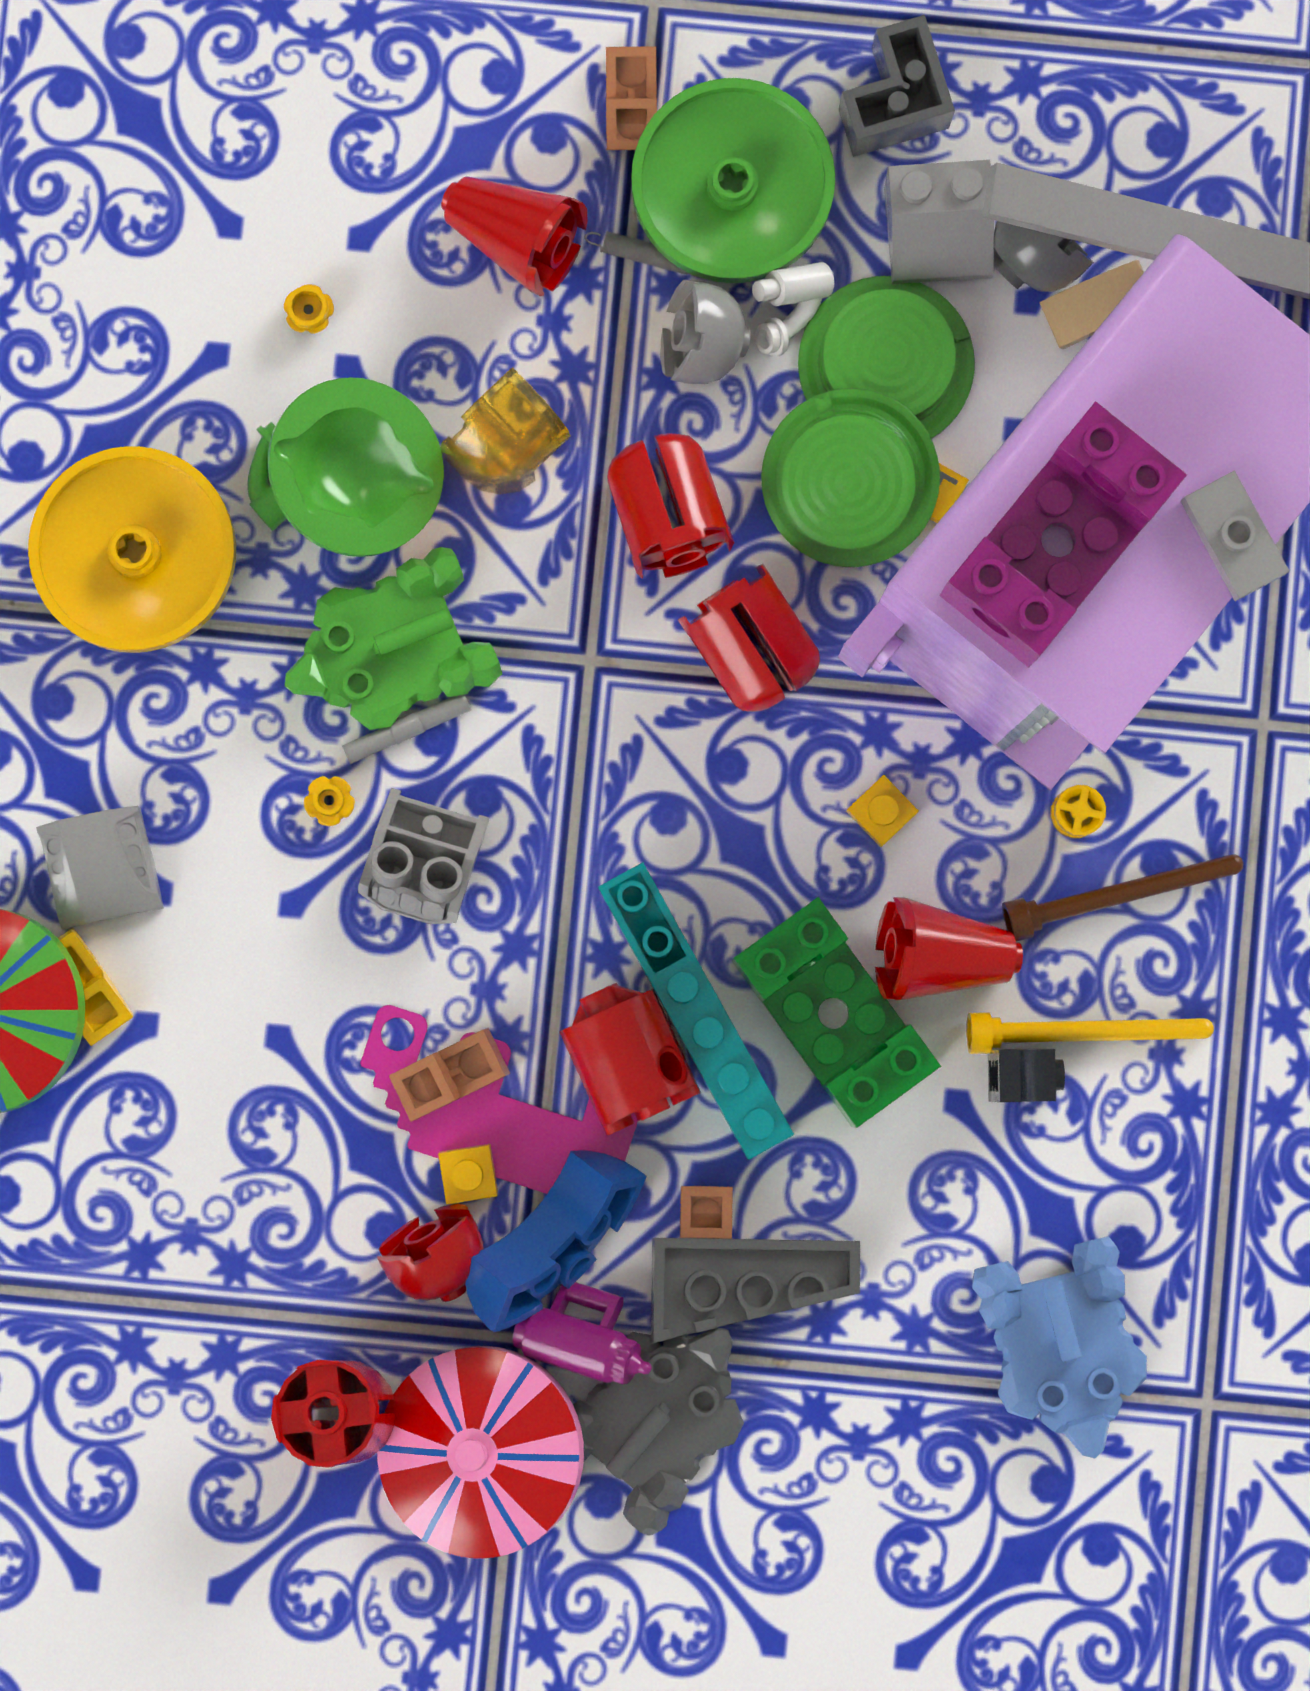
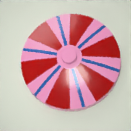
(481, 1452)

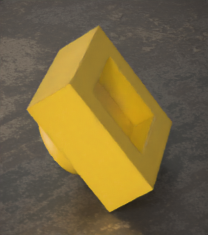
(882, 810)
(468, 1174)

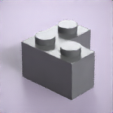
(908, 98)

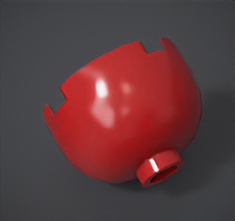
(433, 1257)

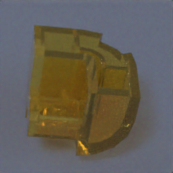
(505, 437)

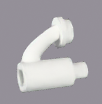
(787, 286)

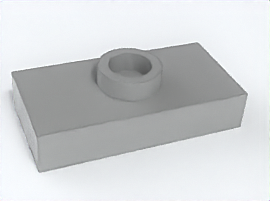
(1234, 536)

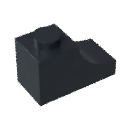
(1024, 1075)

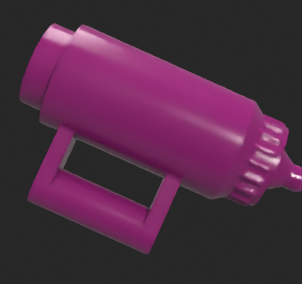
(579, 1344)

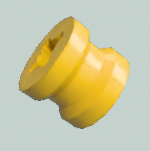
(1089, 805)

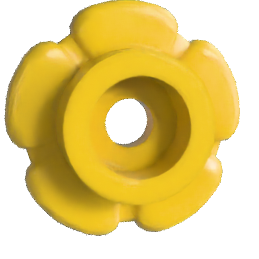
(308, 296)
(329, 814)

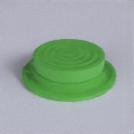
(891, 342)
(355, 467)
(850, 477)

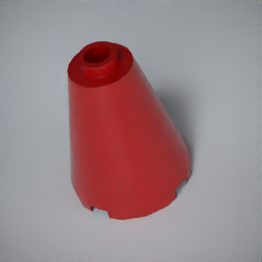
(518, 228)
(940, 951)

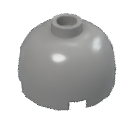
(705, 334)

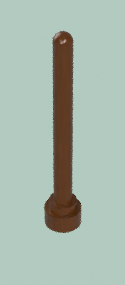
(1025, 917)

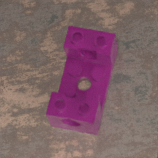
(1099, 489)

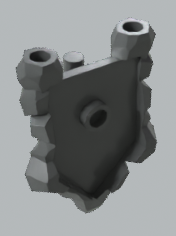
(663, 1422)

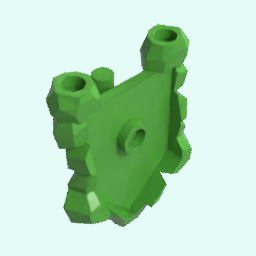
(392, 644)

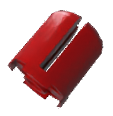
(644, 514)
(734, 656)
(340, 1384)

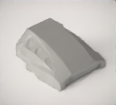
(421, 860)
(100, 866)

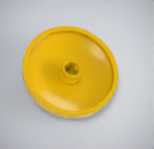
(132, 549)

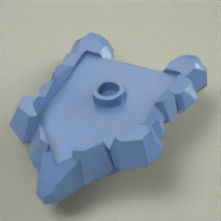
(1064, 1343)

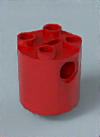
(627, 1056)

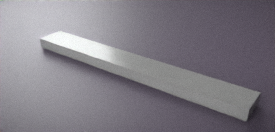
(1143, 227)

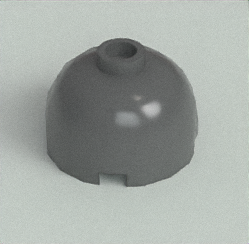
(1038, 258)

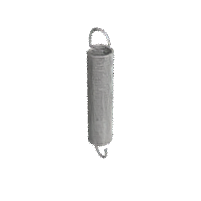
(634, 250)

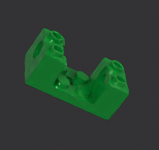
(873, 1052)

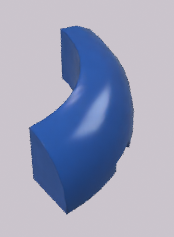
(554, 1240)

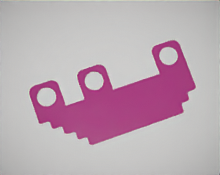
(525, 1140)

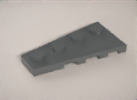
(729, 1281)

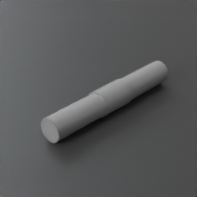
(406, 728)

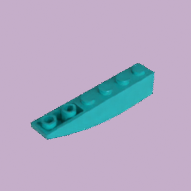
(695, 1011)

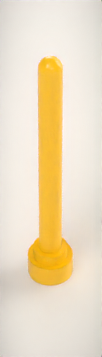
(988, 1033)

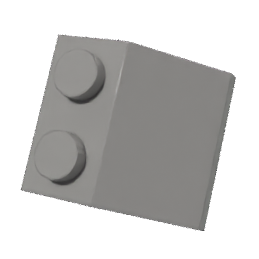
(938, 222)

